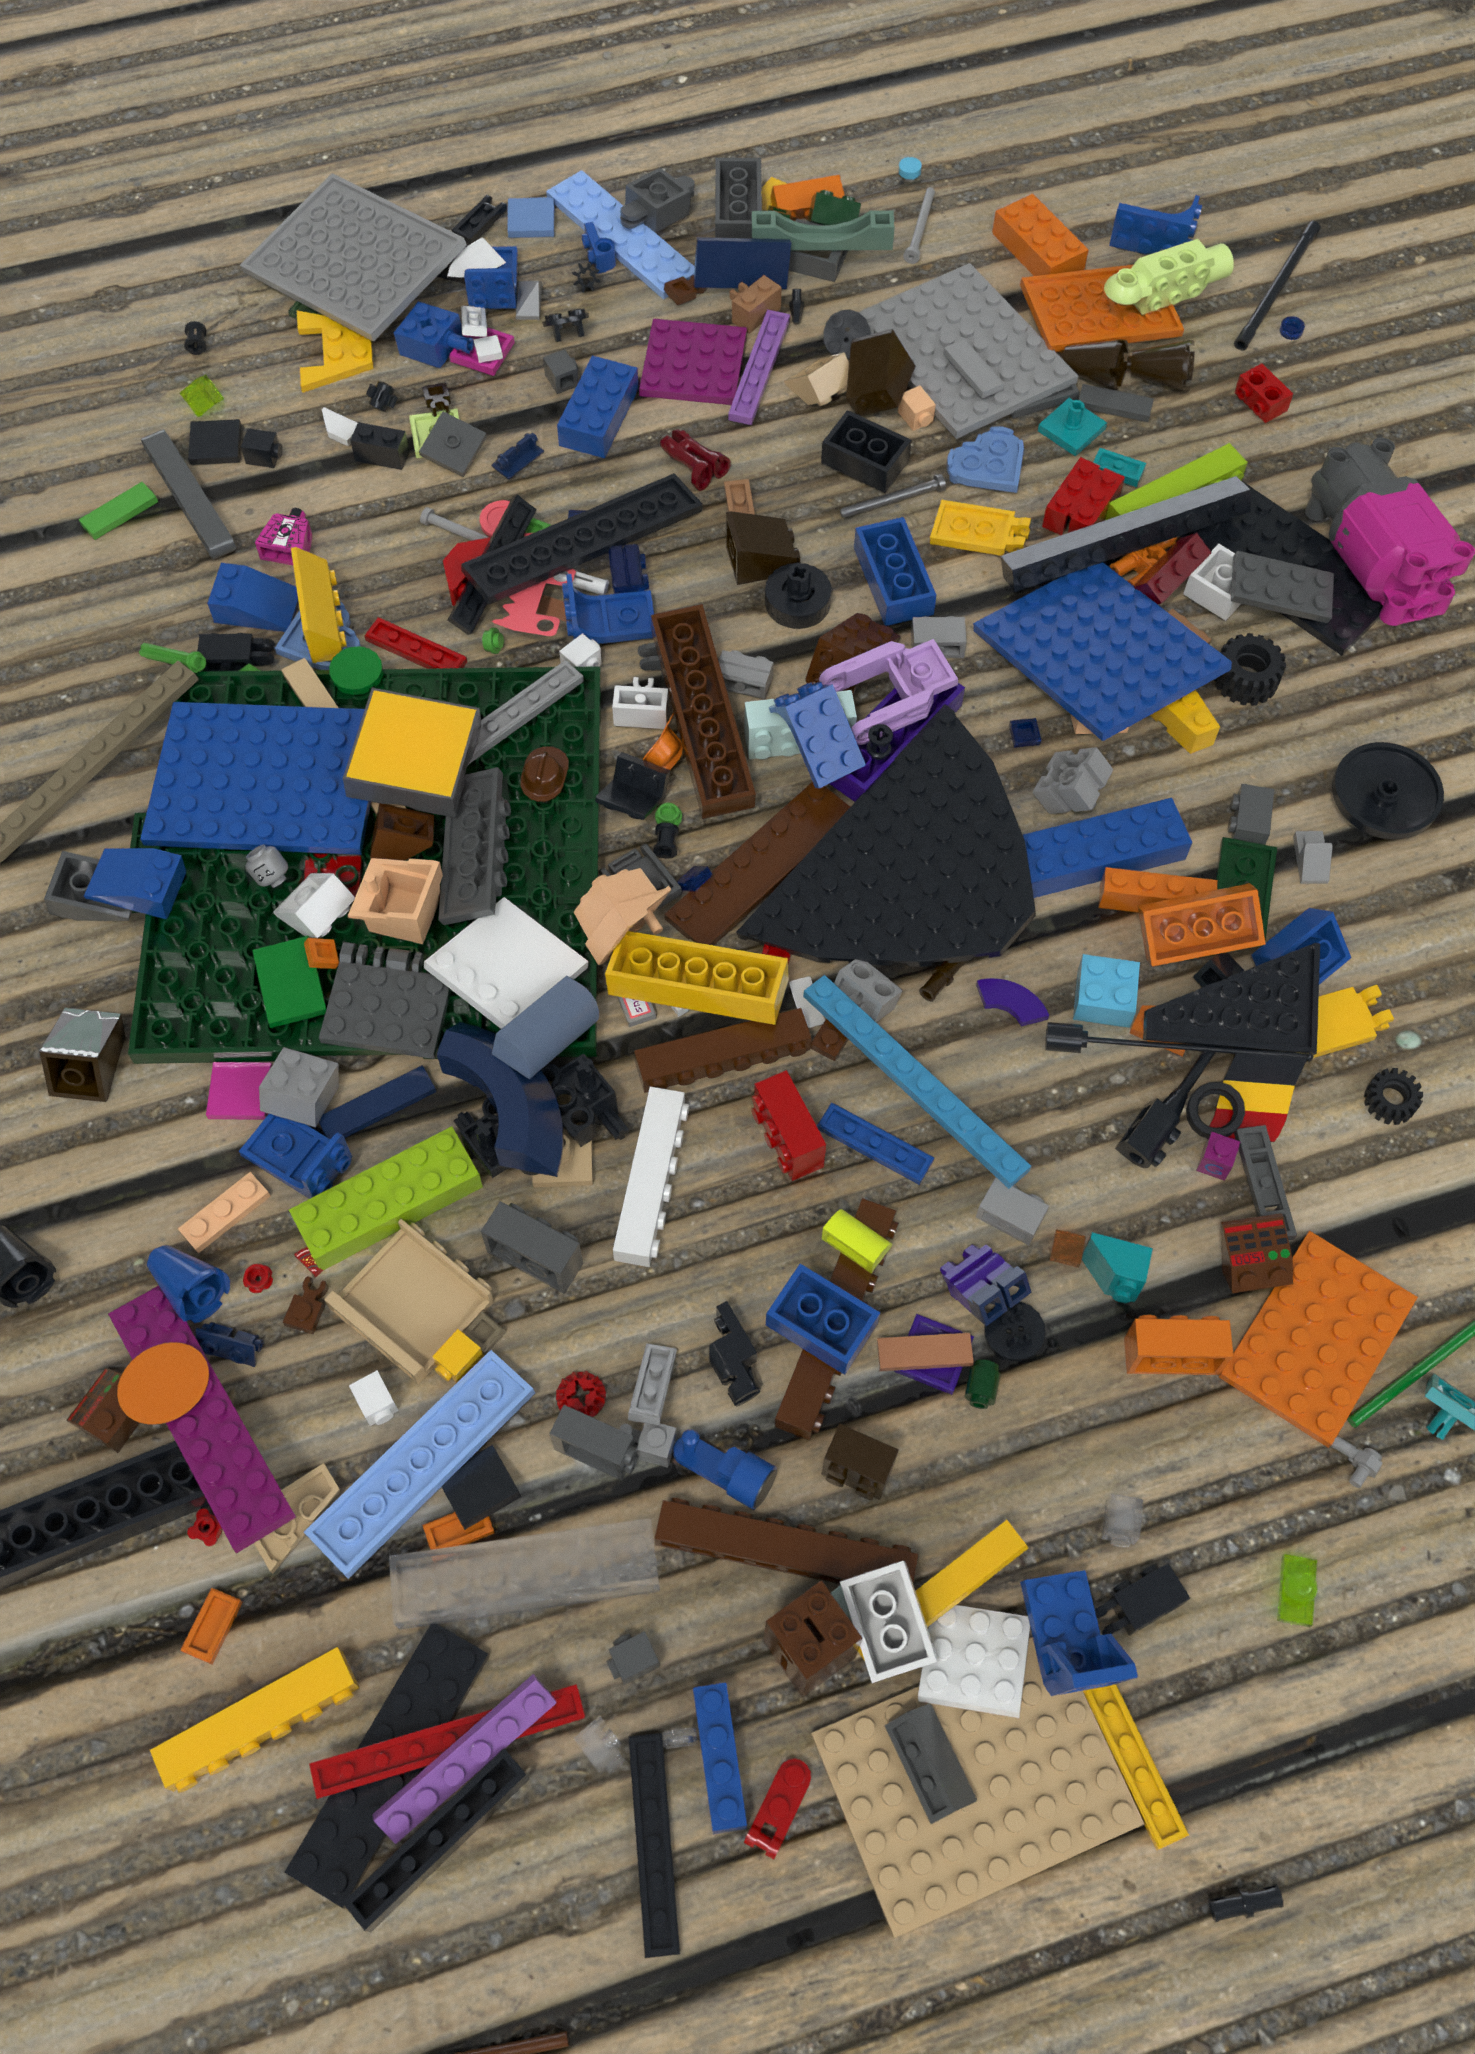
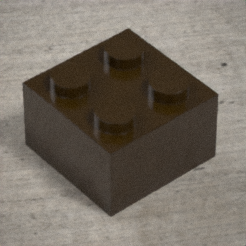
(859, 1462)

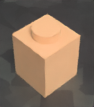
(917, 408)

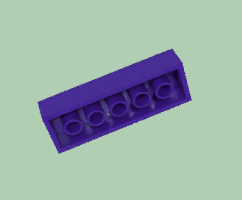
(860, 780)

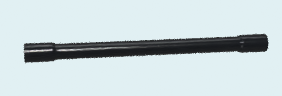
(1248, 331)

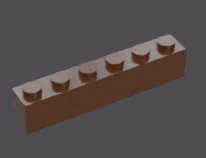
(722, 1051)

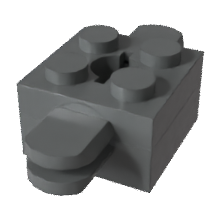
(656, 200)

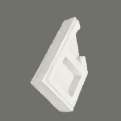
(338, 427)

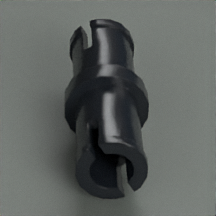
(1245, 1903)

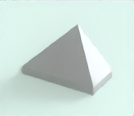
(529, 300)

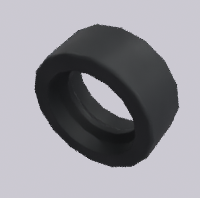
(1220, 1089)

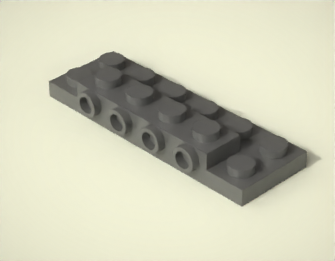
(475, 850)

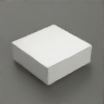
(488, 348)

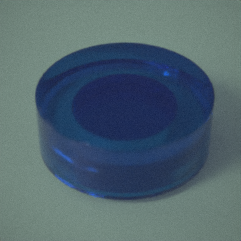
(1292, 328)

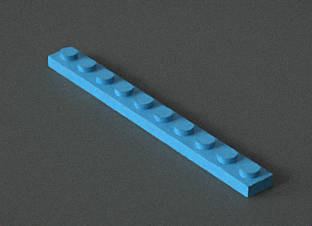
(917, 1082)

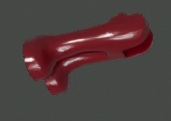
(683, 448)

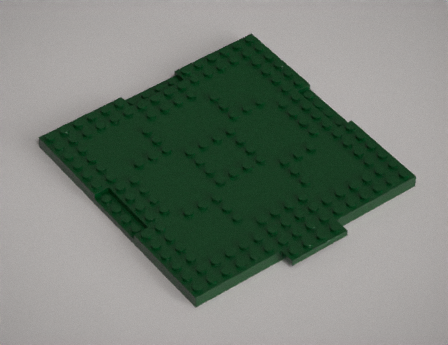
(197, 967)

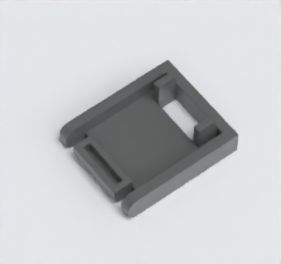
(651, 867)

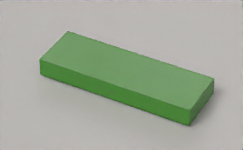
(118, 510)

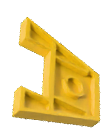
(343, 351)

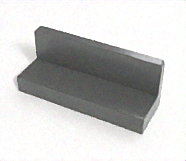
(930, 1763)

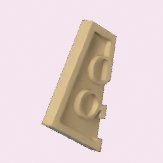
(309, 1500)

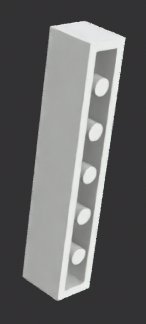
(650, 1176)

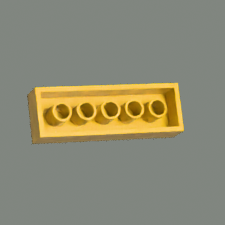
(698, 977)

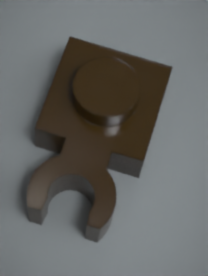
(437, 397)

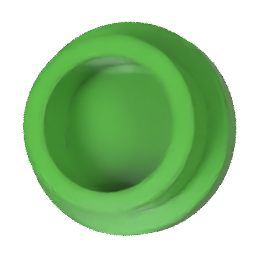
(492, 640)
(669, 814)

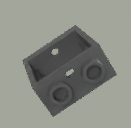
(816, 266)
(594, 1443)

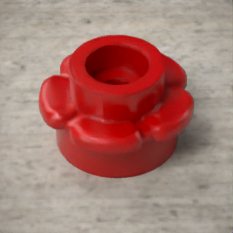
(255, 1271)

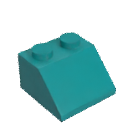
(1117, 1266)

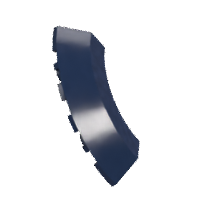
(526, 1108)

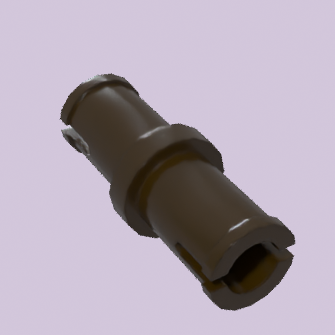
(941, 977)

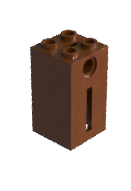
(812, 1638)

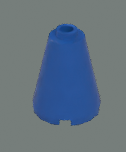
(188, 1283)

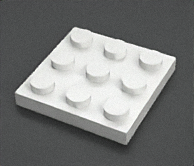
(978, 1661)

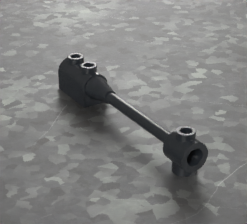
(1158, 1121)

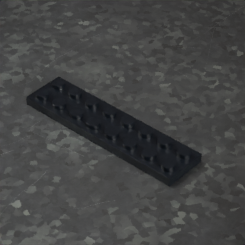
(425, 1695)

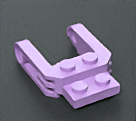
(914, 673)

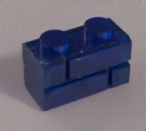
(626, 569)

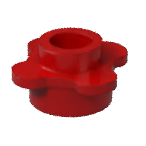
(208, 1536)

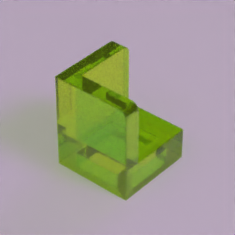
(201, 395)

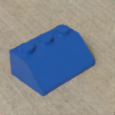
(1306, 929)

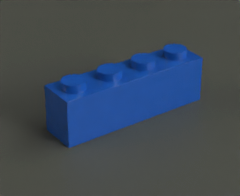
(719, 1758)

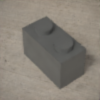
(1251, 814)

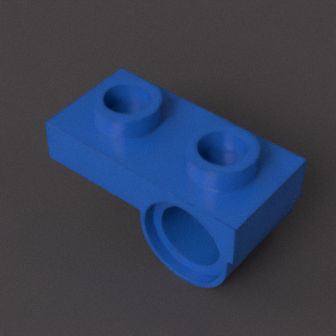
(600, 250)

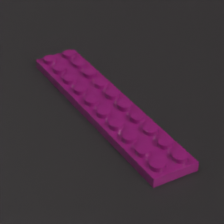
(211, 1433)

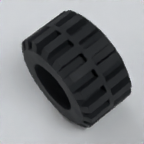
(1256, 654)

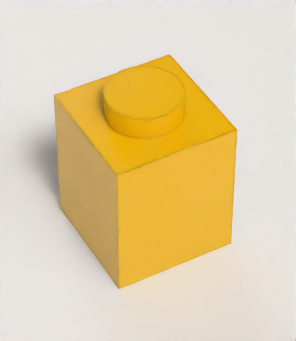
(457, 1356)

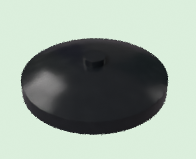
(1387, 790)

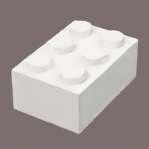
(889, 1621)

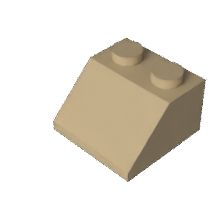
(821, 379)

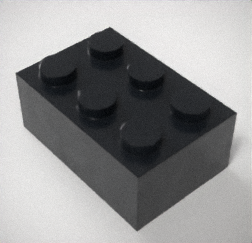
(866, 451)

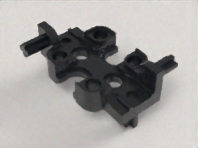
(591, 1102)

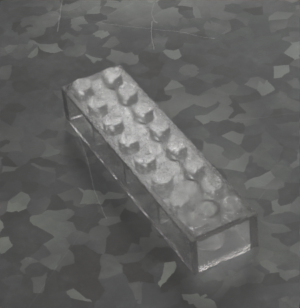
(523, 1574)

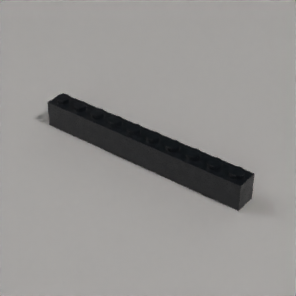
(1126, 533)

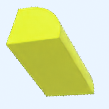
(855, 1240)

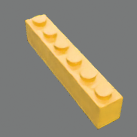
(254, 1720)

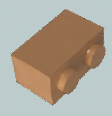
(752, 302)

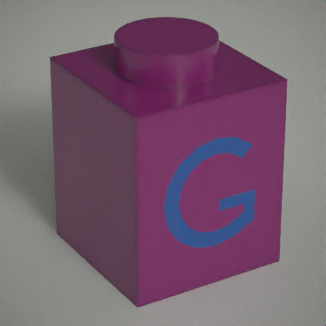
(1218, 1156)

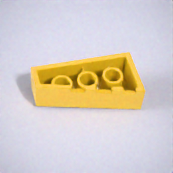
(1189, 722)

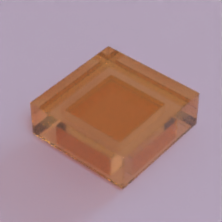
(1067, 1248)

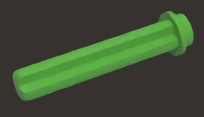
(194, 661)

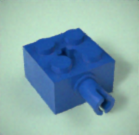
(431, 335)

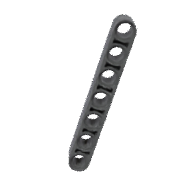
(188, 494)

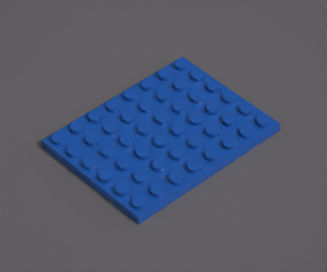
(1101, 649)
(256, 779)

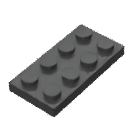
(1282, 587)

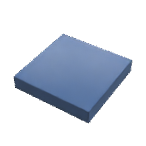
(530, 217)

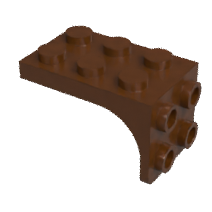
(846, 641)

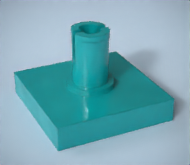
(1072, 426)
(1453, 1406)

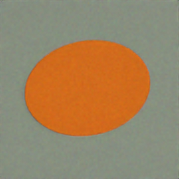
(163, 1383)

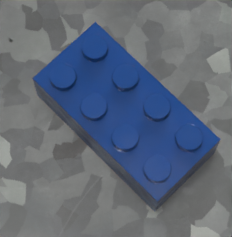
(598, 406)
(894, 571)

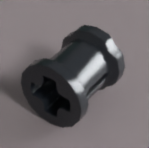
(192, 338)
(875, 740)
(666, 840)

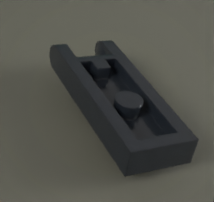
(479, 220)

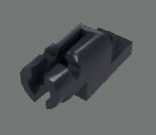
(733, 1356)

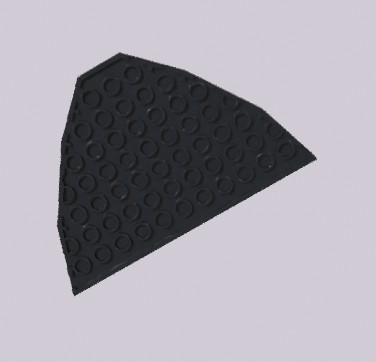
(913, 868)

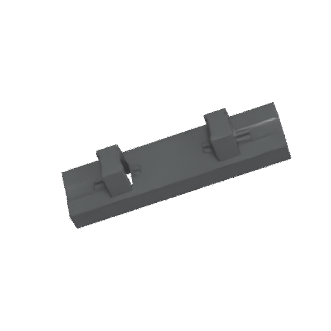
(1263, 1175)

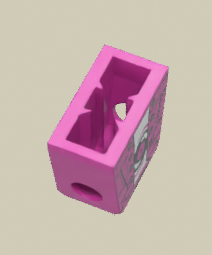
(282, 534)

